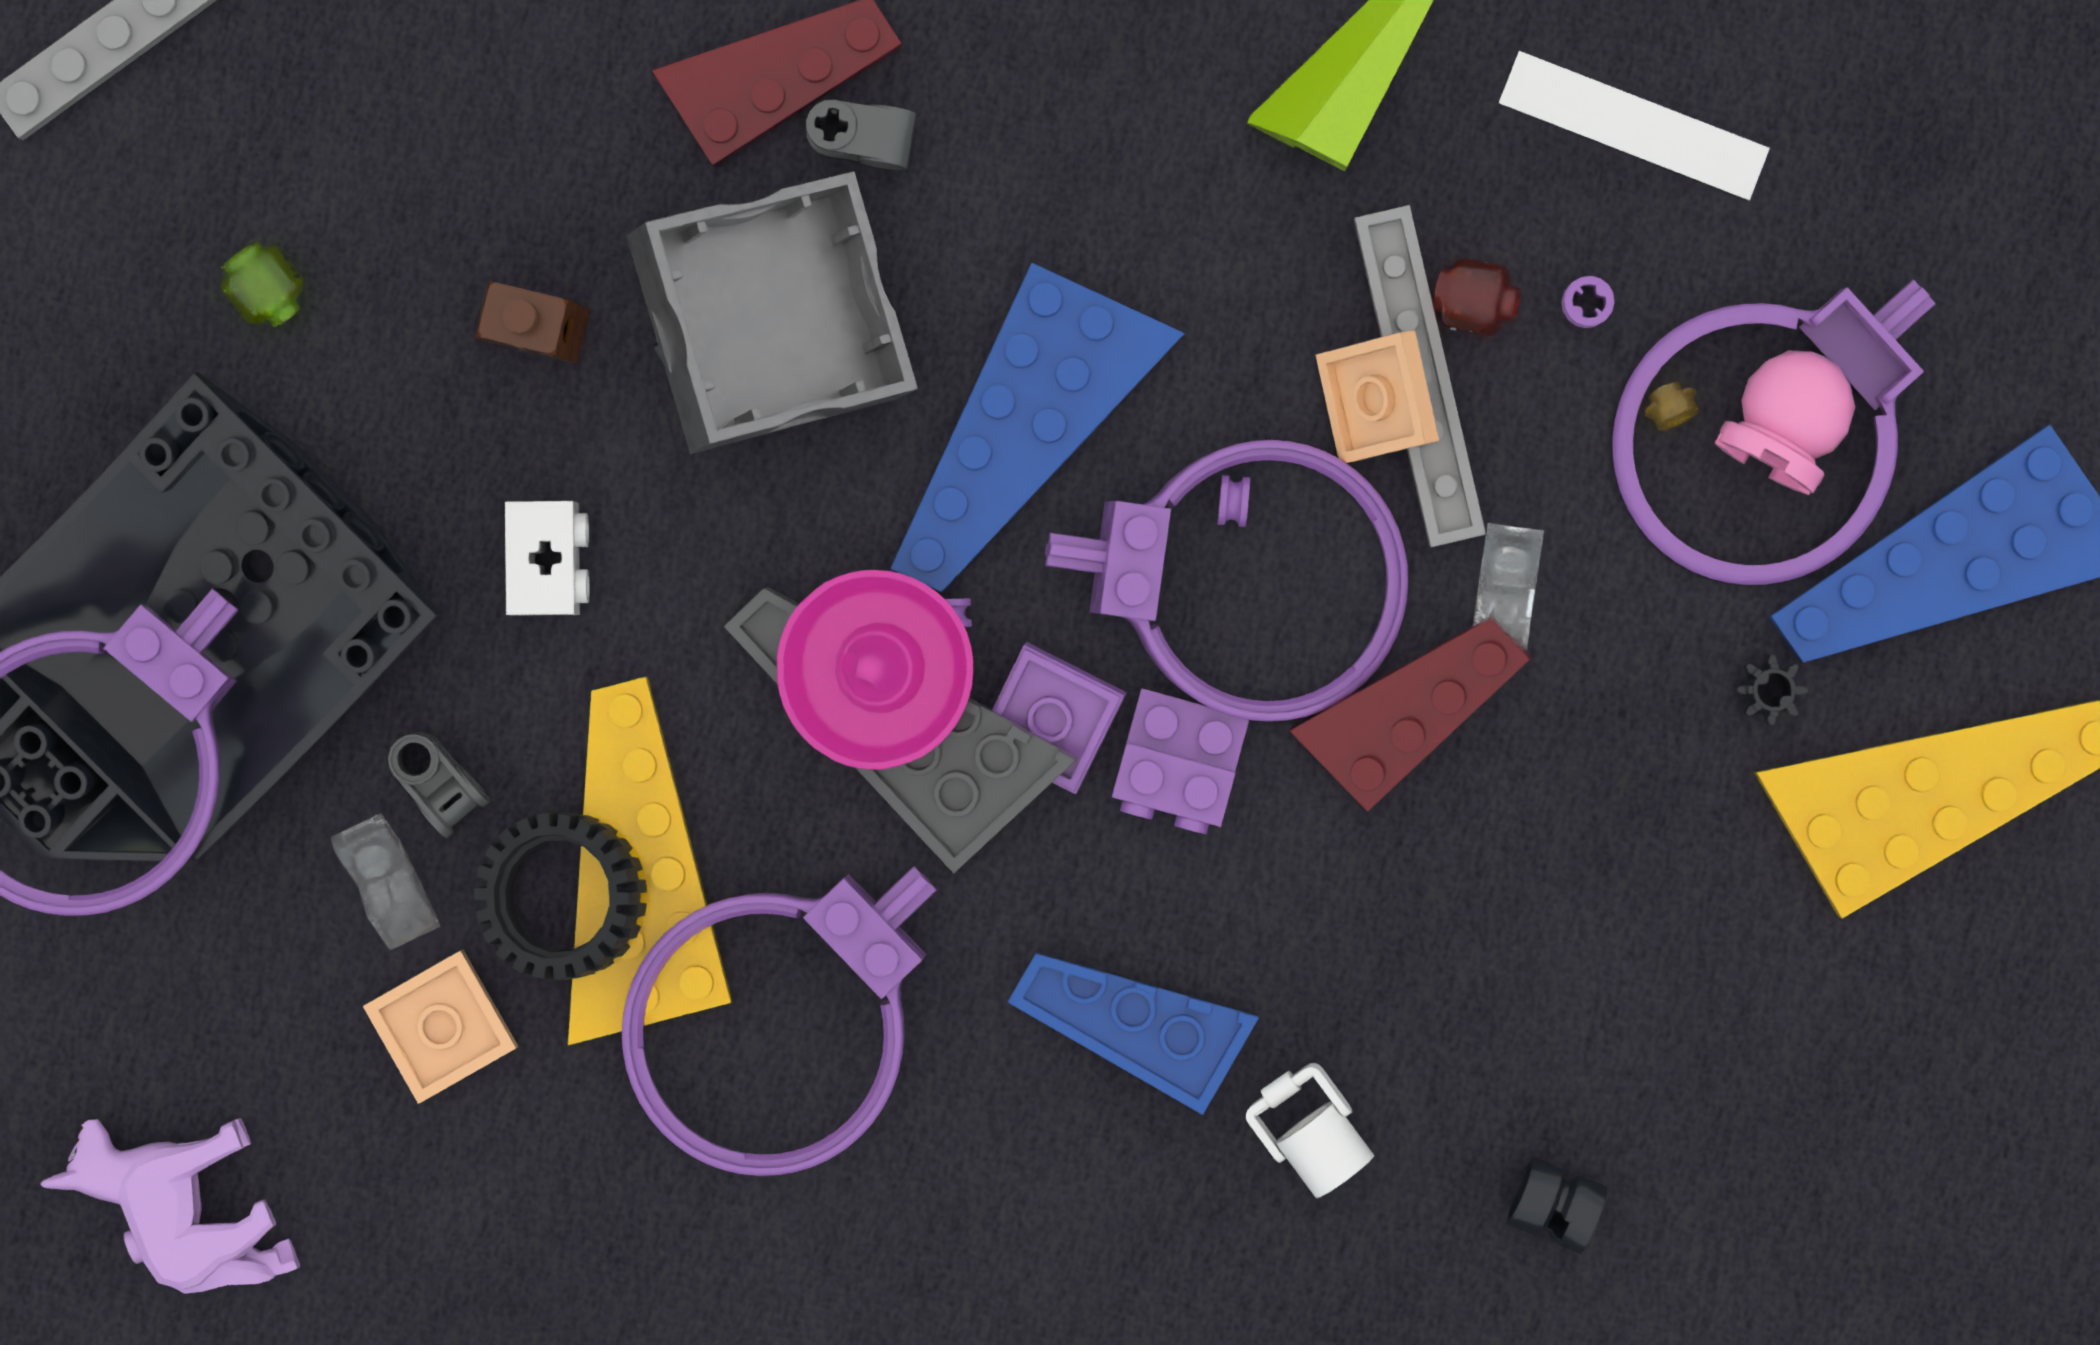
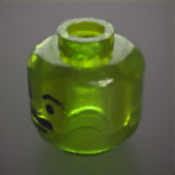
(262, 284)

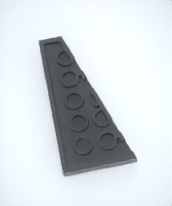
(959, 789)

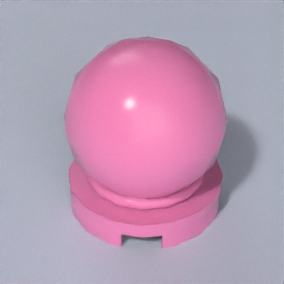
(1792, 415)

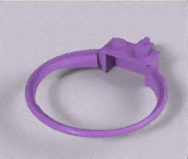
(1847, 336)
(1131, 562)
(184, 677)
(863, 935)

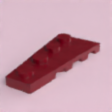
(766, 79)
(1401, 718)

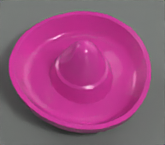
(874, 669)

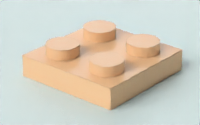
(1377, 397)
(440, 1026)

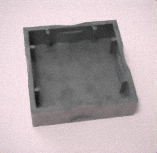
(771, 312)

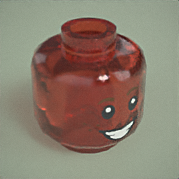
(1476, 297)

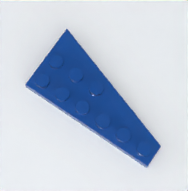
(1041, 394)
(1989, 542)

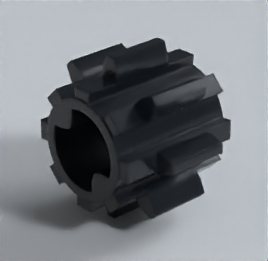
(1779, 703)

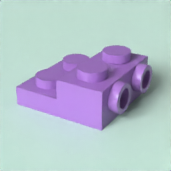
(1179, 761)

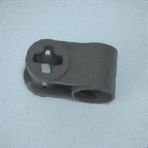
(874, 134)
(438, 784)

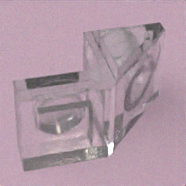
(1509, 578)
(386, 881)

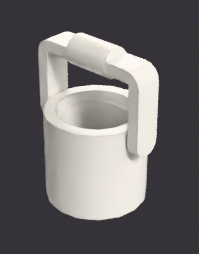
(1322, 1144)

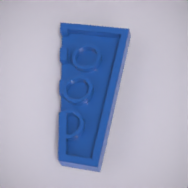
(1148, 1031)

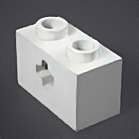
(526, 534)

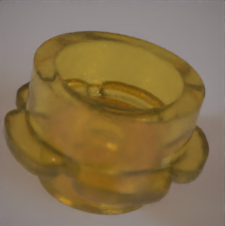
(1671, 406)

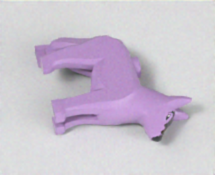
(164, 1207)

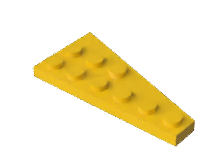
(637, 795)
(1908, 804)

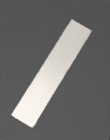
(1634, 125)

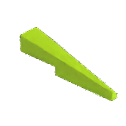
(1343, 83)

